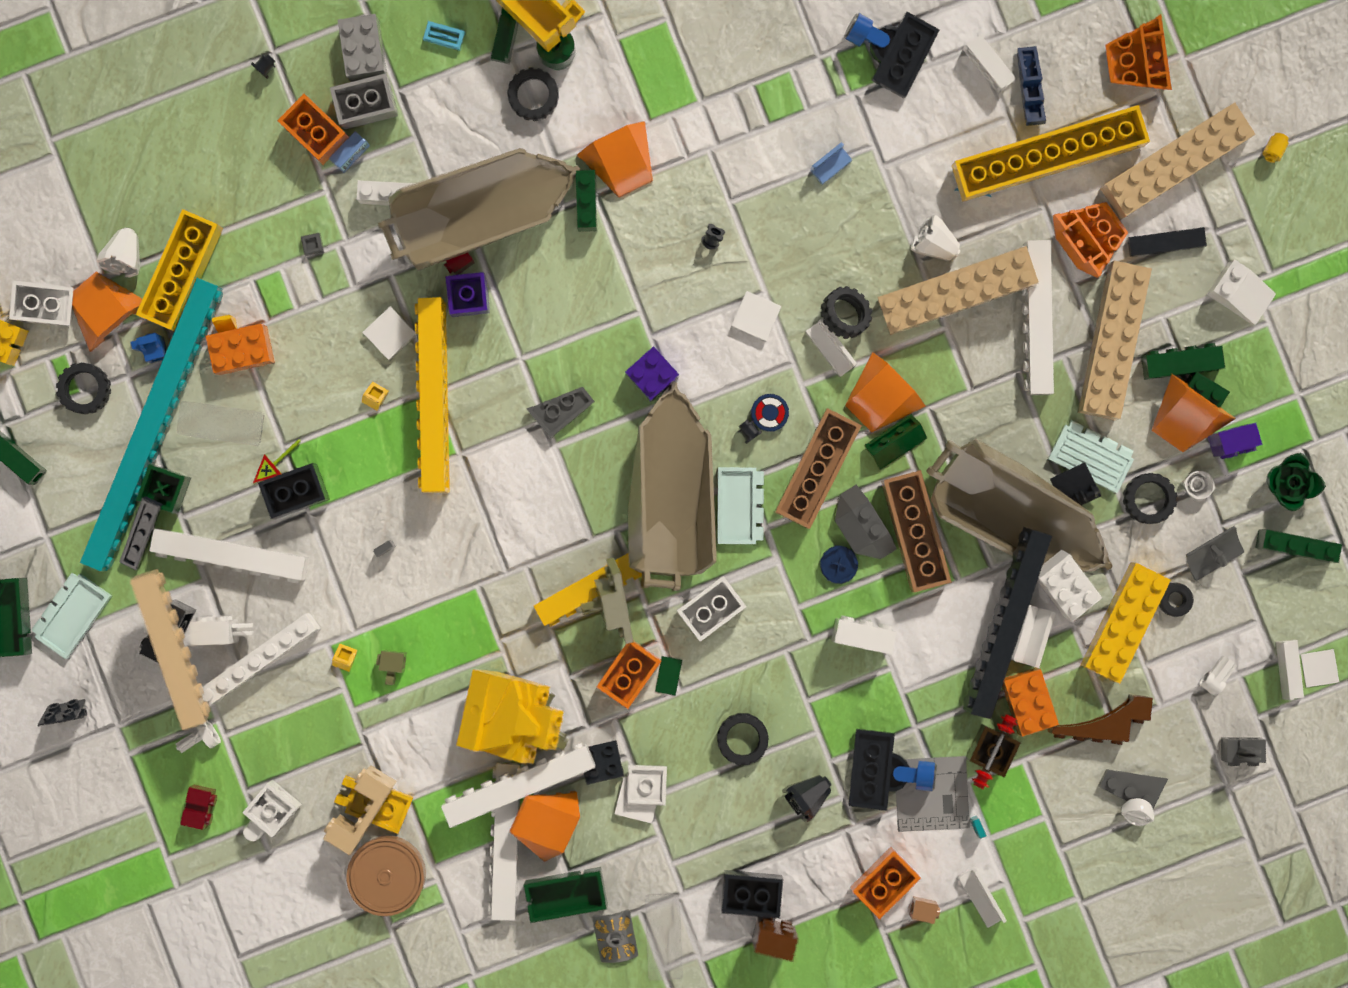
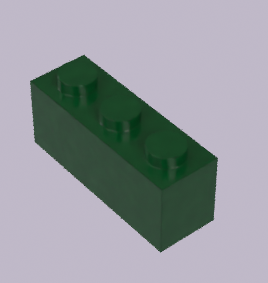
(586, 200)

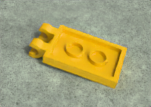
(390, 814)

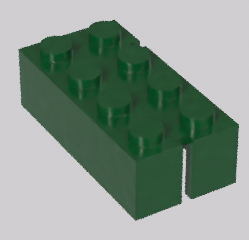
(14, 618)
(565, 895)

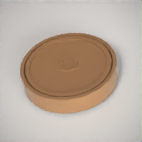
(386, 875)

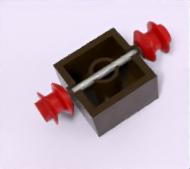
(993, 751)

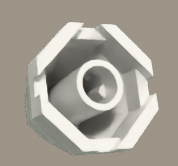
(935, 240)
(121, 254)

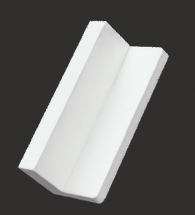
(989, 63)
(831, 348)
(1033, 636)
(1289, 669)
(981, 897)

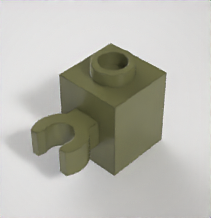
(391, 662)

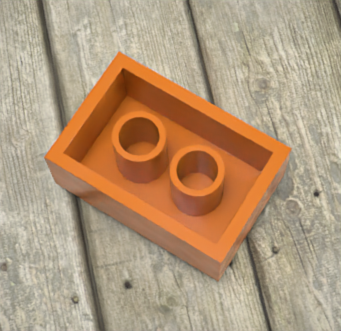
(313, 129)
(240, 349)
(629, 673)
(1029, 702)
(885, 883)

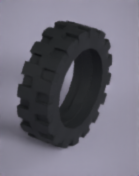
(532, 74)
(857, 301)
(64, 383)
(1170, 498)
(737, 758)

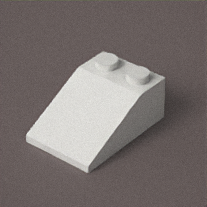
(1242, 292)
(41, 303)

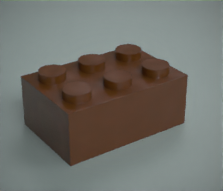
(775, 938)

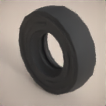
(1187, 602)

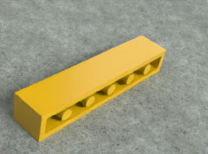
(582, 591)

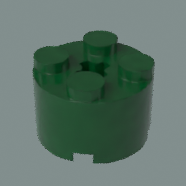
(561, 58)

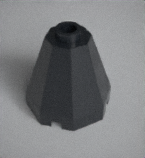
(808, 796)

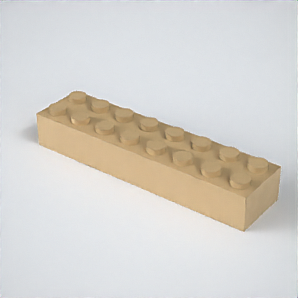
(1177, 161)
(958, 290)
(1114, 340)
(170, 648)

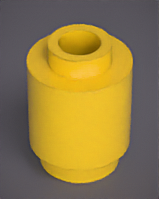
(1275, 147)

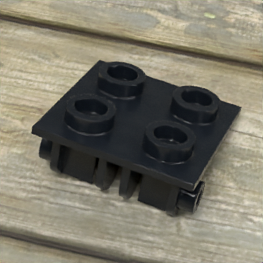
(1077, 484)
(63, 712)
(607, 763)

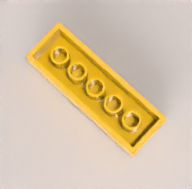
(179, 266)
(1125, 622)

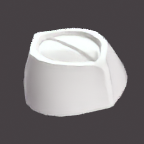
(1199, 484)
(1138, 812)

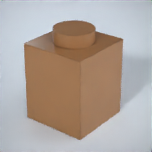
(924, 910)

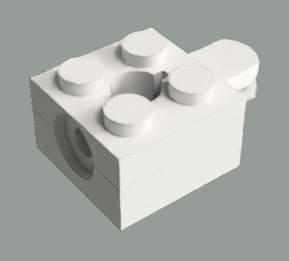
(218, 631)
(269, 811)

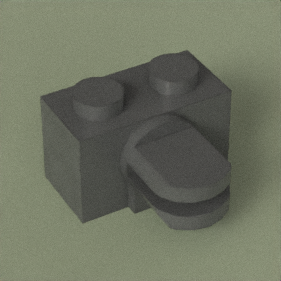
(1243, 750)

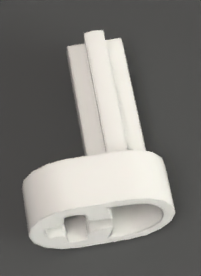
(204, 732)

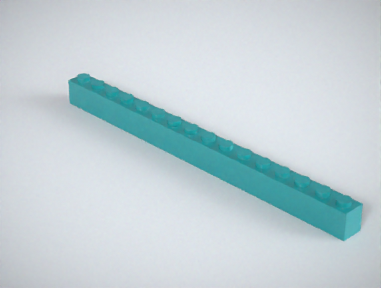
(152, 425)

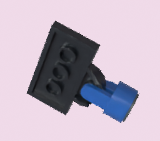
(896, 49)
(881, 771)

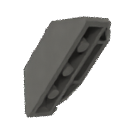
(862, 525)

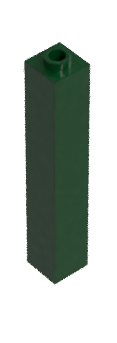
(19, 461)

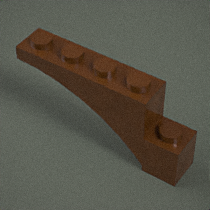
(1110, 726)

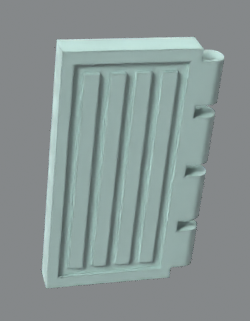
(1103, 461)
(738, 505)
(72, 616)

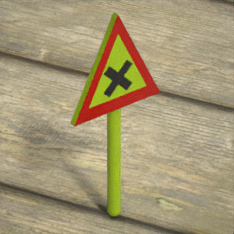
(268, 469)

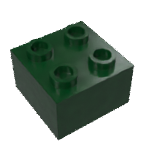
(164, 487)

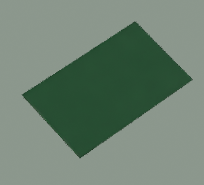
(668, 675)

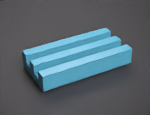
(461, 33)

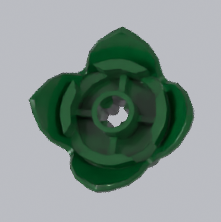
(1307, 483)

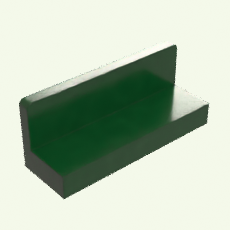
(504, 38)
(896, 441)

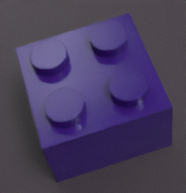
(467, 294)
(652, 373)
(1235, 440)

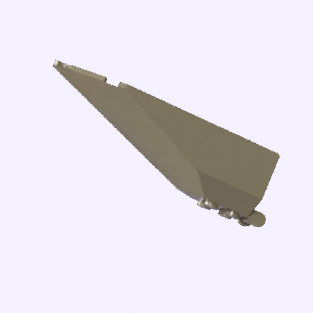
(475, 206)
(672, 494)
(999, 496)

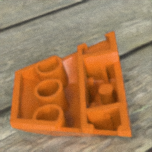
(1140, 57)
(621, 158)
(1089, 236)
(101, 307)
(882, 396)
(1187, 416)
(547, 823)

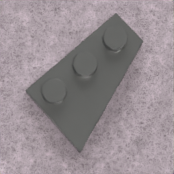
(560, 411)
(1133, 786)

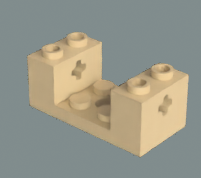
(345, 833)

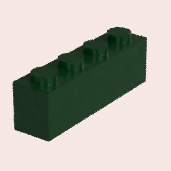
(1183, 362)
(1298, 546)

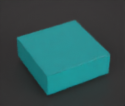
(977, 826)

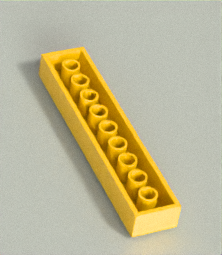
(1050, 153)
(433, 395)

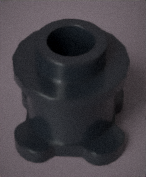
(264, 65)
(713, 237)
(748, 431)

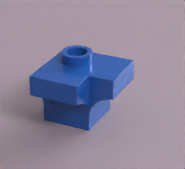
(151, 346)

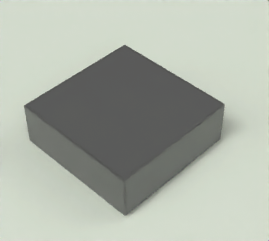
(312, 244)
(385, 547)

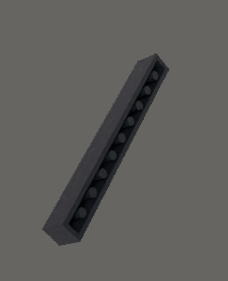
(1007, 622)

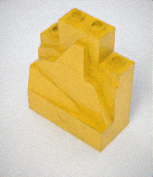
(508, 717)

